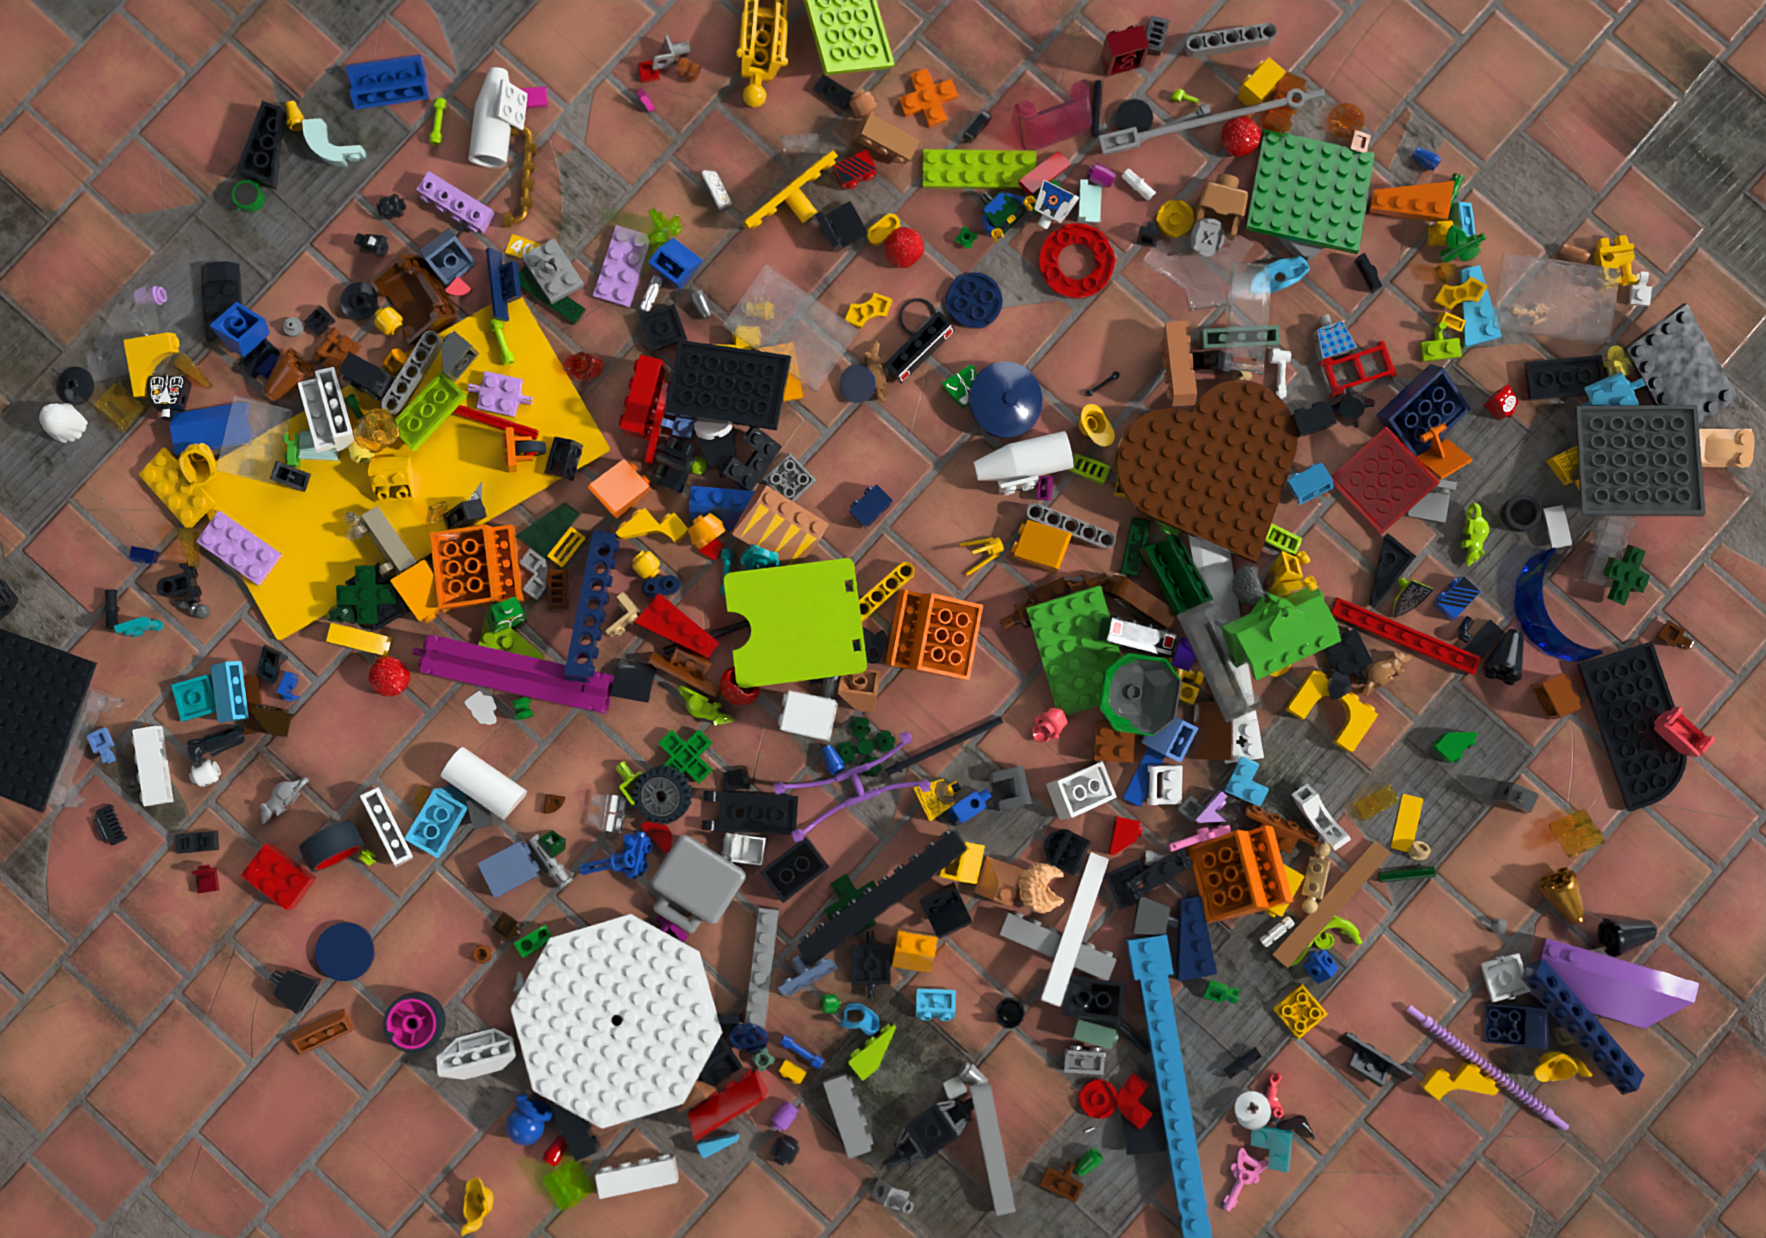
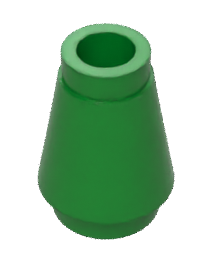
(1089, 1161)

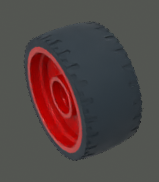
(331, 846)

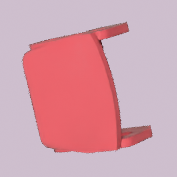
(1682, 733)

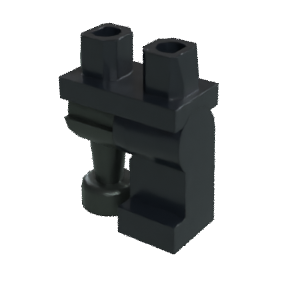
(677, 461)

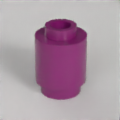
(1101, 175)

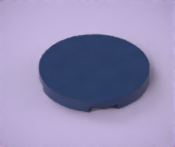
(974, 300)
(345, 951)

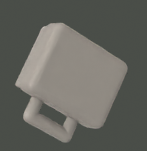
(697, 881)

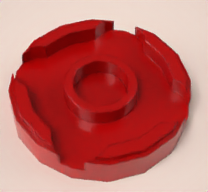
(1098, 1098)

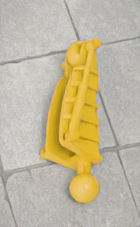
(754, 94)

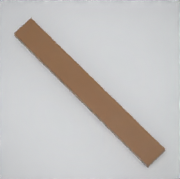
(1331, 904)

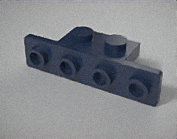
(503, 283)

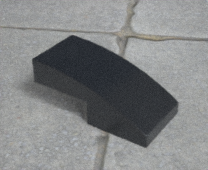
(197, 842)

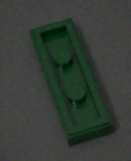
(1135, 542)

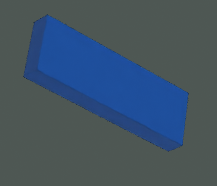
(1139, 784)

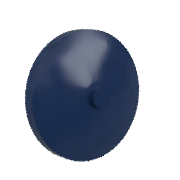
(1005, 399)

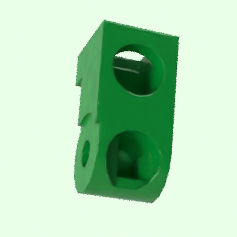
(533, 941)

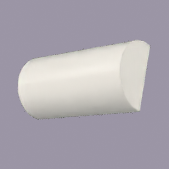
(483, 783)

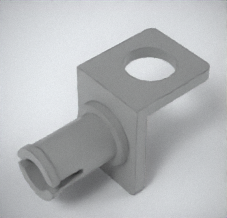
(671, 50)
(892, 1197)

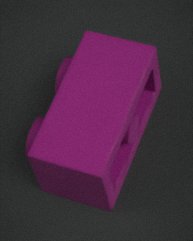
(1045, 488)

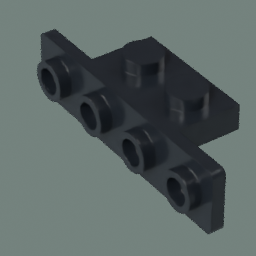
(1372, 1063)

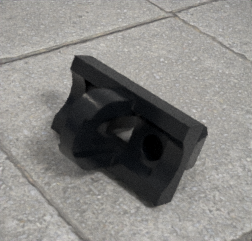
(372, 244)

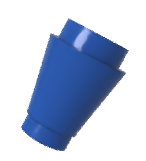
(1427, 158)
(833, 762)

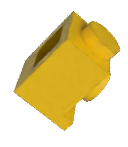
(1438, 233)

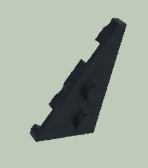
(1392, 563)

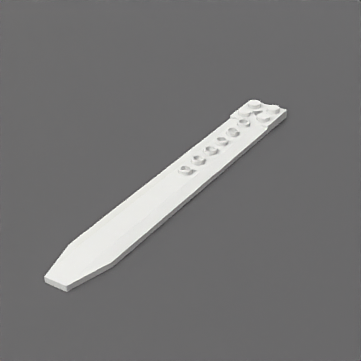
(1217, 573)

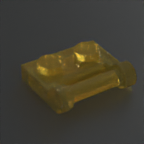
(123, 401)

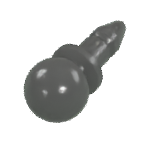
(199, 610)

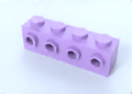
(455, 202)

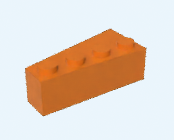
(1417, 202)

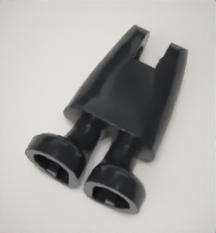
(214, 743)

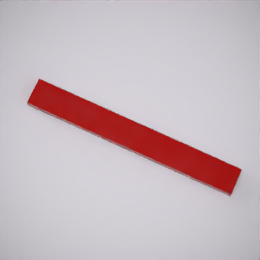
(1405, 636)

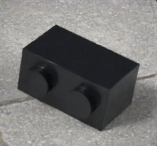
(1313, 419)

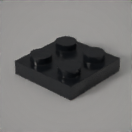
(663, 328)

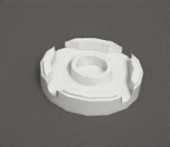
(708, 429)

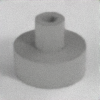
(293, 327)

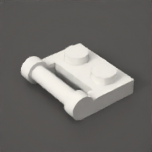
(1170, 784)

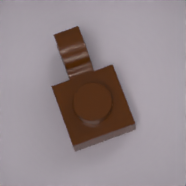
(1673, 635)

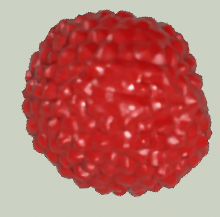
(1240, 136)
(903, 247)
(388, 676)
(734, 693)

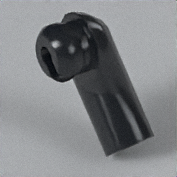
(1463, 628)

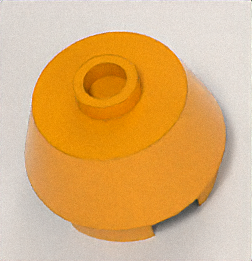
(705, 530)

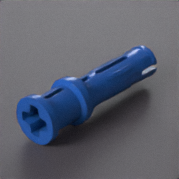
(621, 862)

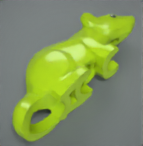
(1476, 531)
(700, 707)

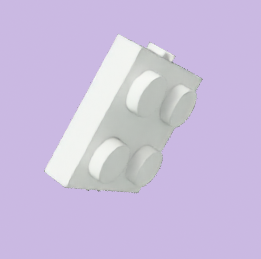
(1504, 977)

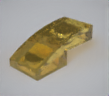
(1376, 802)

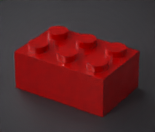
(278, 876)

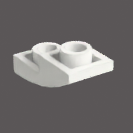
(1557, 526)

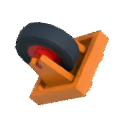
(520, 449)

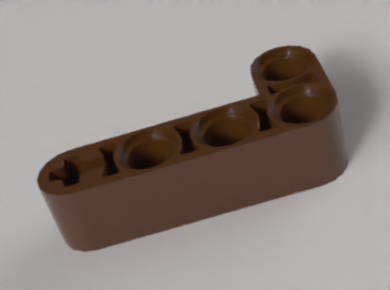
(1141, 600)

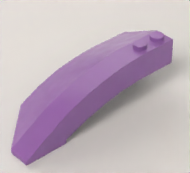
(1617, 986)

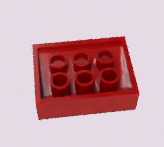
(727, 1104)

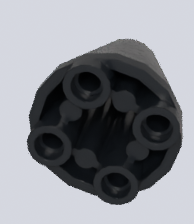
(1506, 658)

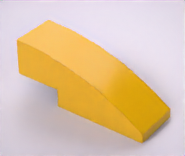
(359, 639)

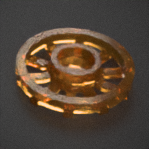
(1346, 120)

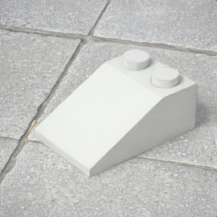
(1081, 791)

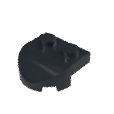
(1066, 850)

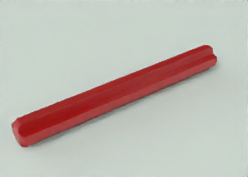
(495, 421)

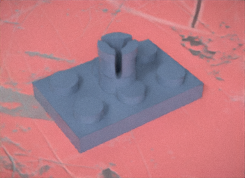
(806, 974)

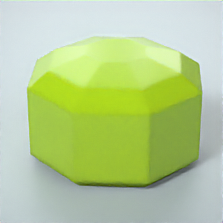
(700, 466)

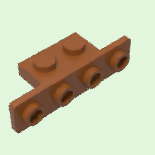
(688, 668)
(1286, 832)

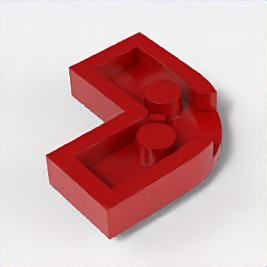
(1128, 1101)

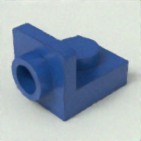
(287, 684)

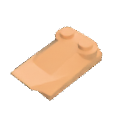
(1726, 447)

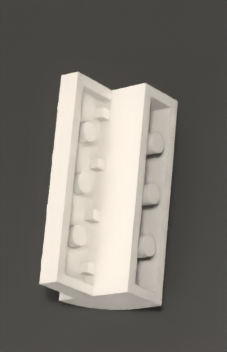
(326, 411)

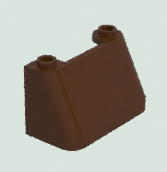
(415, 296)

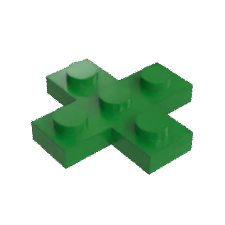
(687, 755)

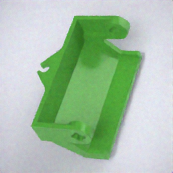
(1281, 632)

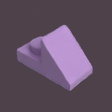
(1209, 813)

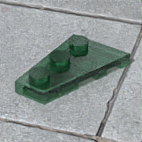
(549, 529)

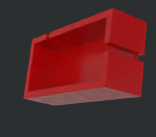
(642, 396)

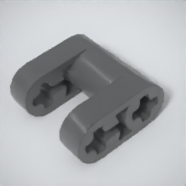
(1018, 786)

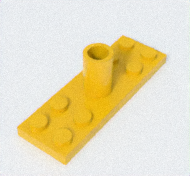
(793, 195)

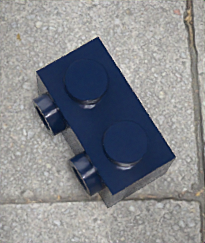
(870, 506)

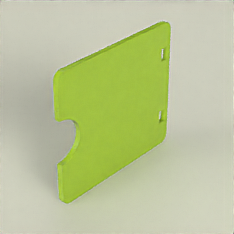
(797, 622)

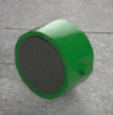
(248, 196)

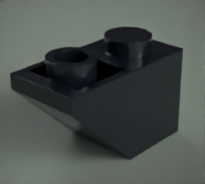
(1209, 362)

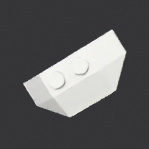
(476, 1055)

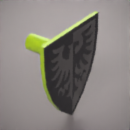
(1410, 596)

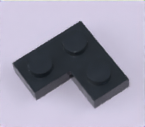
(1116, 883)

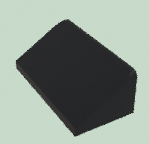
(257, 357)

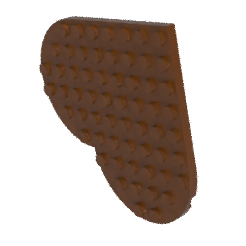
(1212, 467)

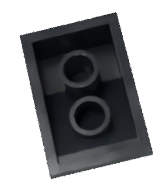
(1094, 1001)

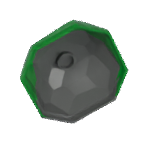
(1140, 694)

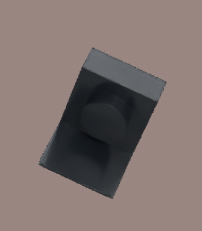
(270, 663)

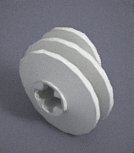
(1243, 1112)

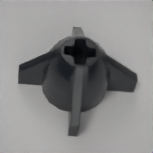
(1353, 405)

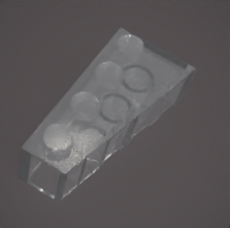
(1608, 543)

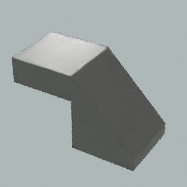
(480, 815)

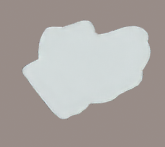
(482, 708)

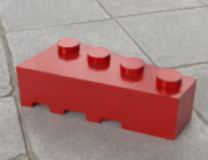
(672, 624)

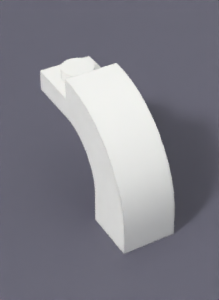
(1319, 818)

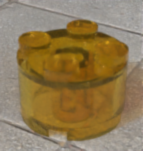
(376, 430)

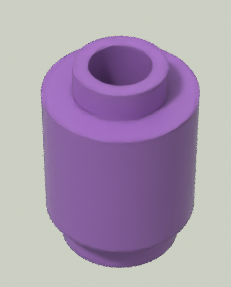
(784, 1116)

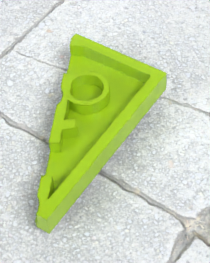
(508, 641)

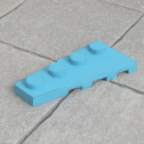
(1477, 315)

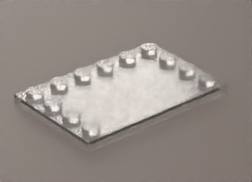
(789, 321)

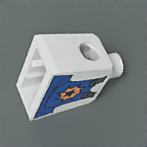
(1053, 203)

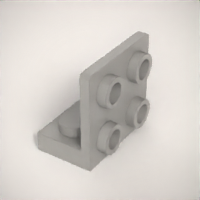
(1435, 503)

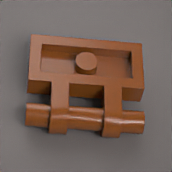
(340, 351)

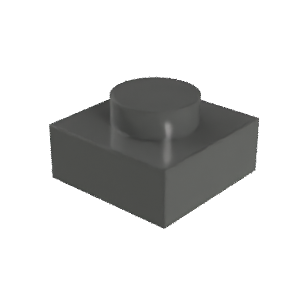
(1190, 808)

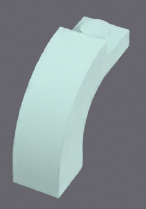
(316, 136)

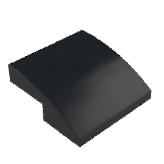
(633, 680)
(1147, 1139)

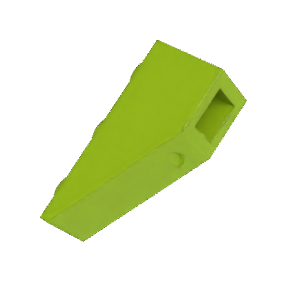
(869, 1057)

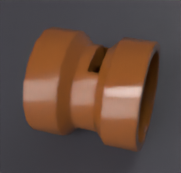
(688, 69)

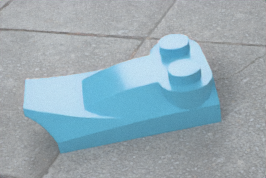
(438, 820)

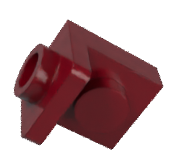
(206, 879)

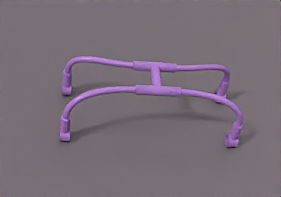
(780, 787)

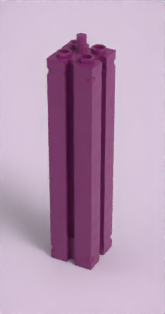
(512, 673)

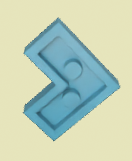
(1241, 782)

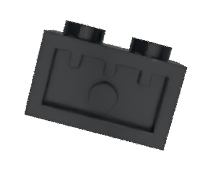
(564, 458)

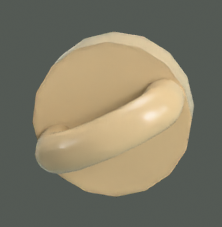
(1245, 375)
(1419, 850)

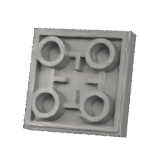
(790, 478)

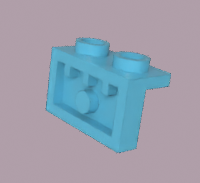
(935, 1004)

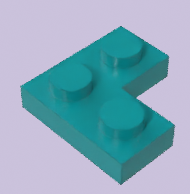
(1277, 1142)

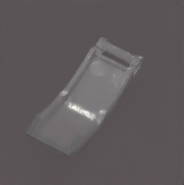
(1247, 315)

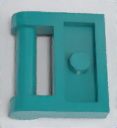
(137, 626)

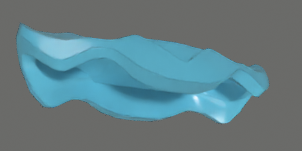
(1291, 268)

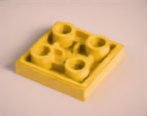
(1299, 1011)

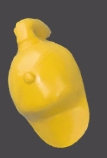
(1559, 1066)
(476, 1205)

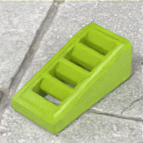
(1099, 465)
(1273, 530)

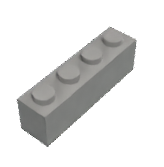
(847, 1115)

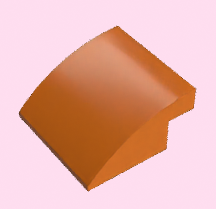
(476, 566)
(934, 634)
(1240, 874)

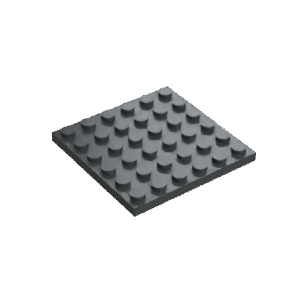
(1639, 460)

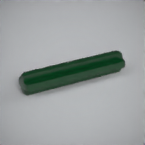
(1406, 874)

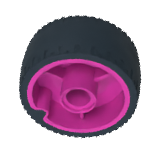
(429, 1018)

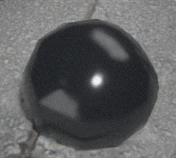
(1010, 1013)

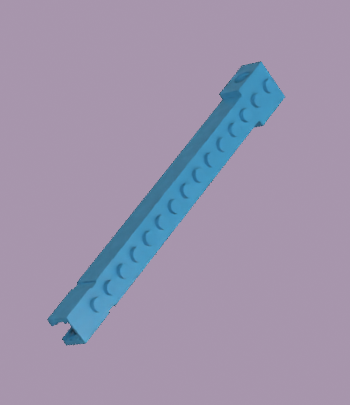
(1151, 965)

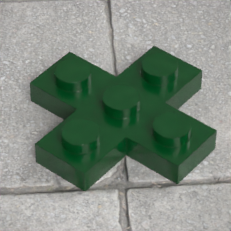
(1626, 574)
(366, 594)
(847, 892)

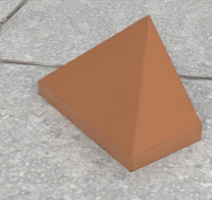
(698, 1093)

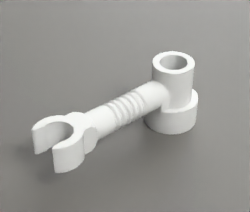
(1280, 358)

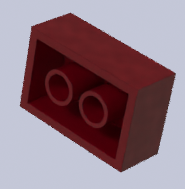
(1124, 50)

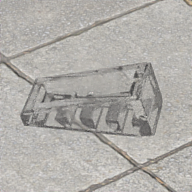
(795, 143)

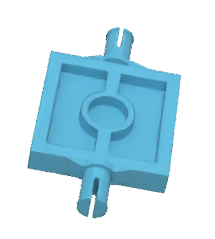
(1613, 391)

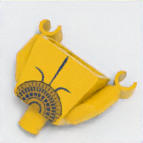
(1287, 575)

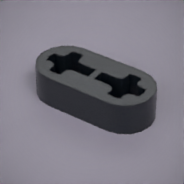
(977, 126)

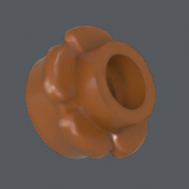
(477, 954)

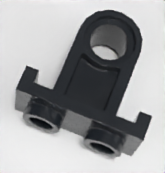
(182, 585)

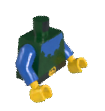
(1003, 212)

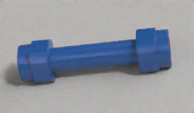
(816, 1061)

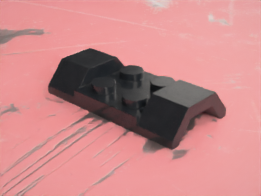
(219, 291)
(720, 1063)

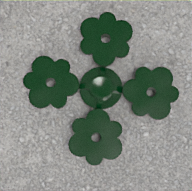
(865, 746)

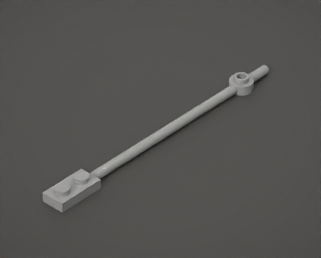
(1129, 138)

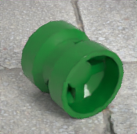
(521, 704)

